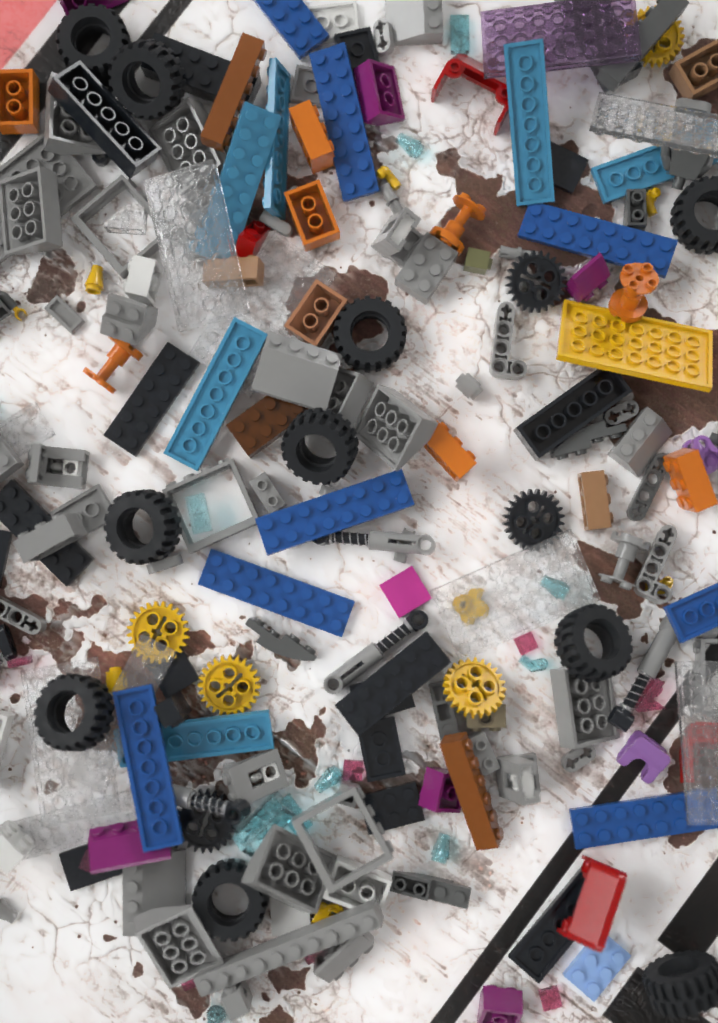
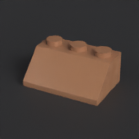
(316, 314)

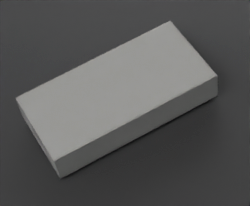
(64, 314)

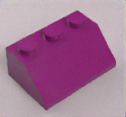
(378, 93)

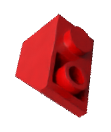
(251, 239)

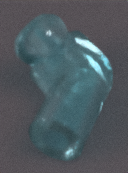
(533, 665)

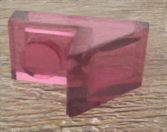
(647, 701)

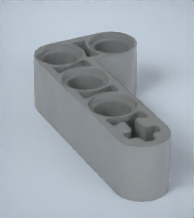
(505, 341)
(658, 562)
(27, 616)

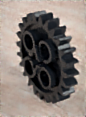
(542, 265)
(519, 508)
(220, 826)

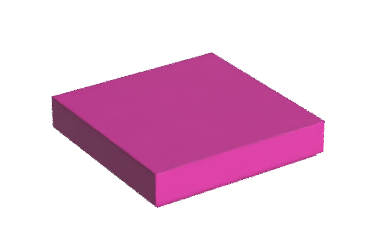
(405, 591)

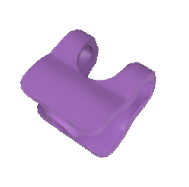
(708, 453)
(645, 748)

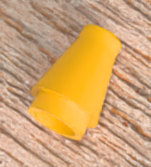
(94, 282)

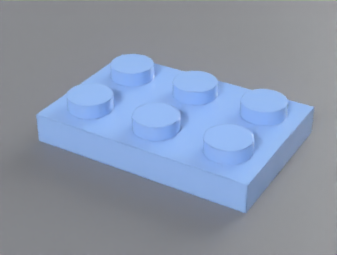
(595, 970)

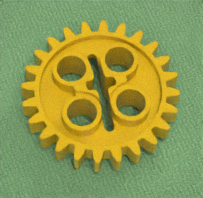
(671, 40)
(143, 624)
(217, 673)
(474, 687)

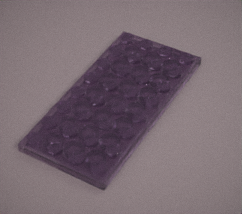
(572, 33)

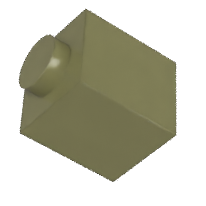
(477, 261)

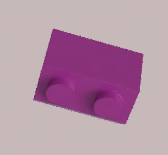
(588, 279)
(439, 792)
(500, 1005)

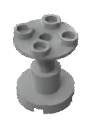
(625, 553)

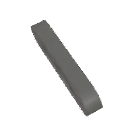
(650, 488)

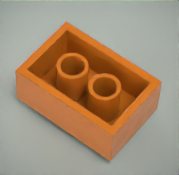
(19, 102)
(312, 136)
(312, 215)
(449, 452)
(689, 480)

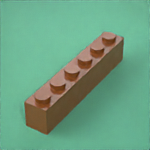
(233, 92)
(471, 791)

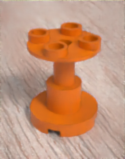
(454, 228)
(630, 301)
(117, 356)

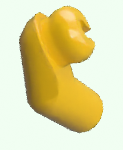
(385, 172)
(651, 197)

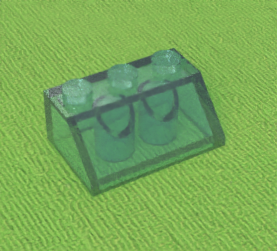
(254, 829)

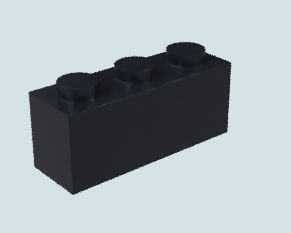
(173, 710)

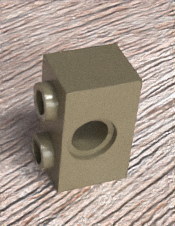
(495, 723)

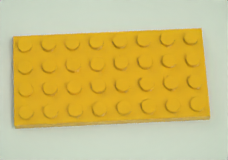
(639, 349)

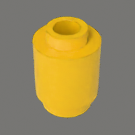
(112, 677)

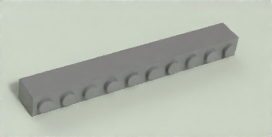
(291, 947)

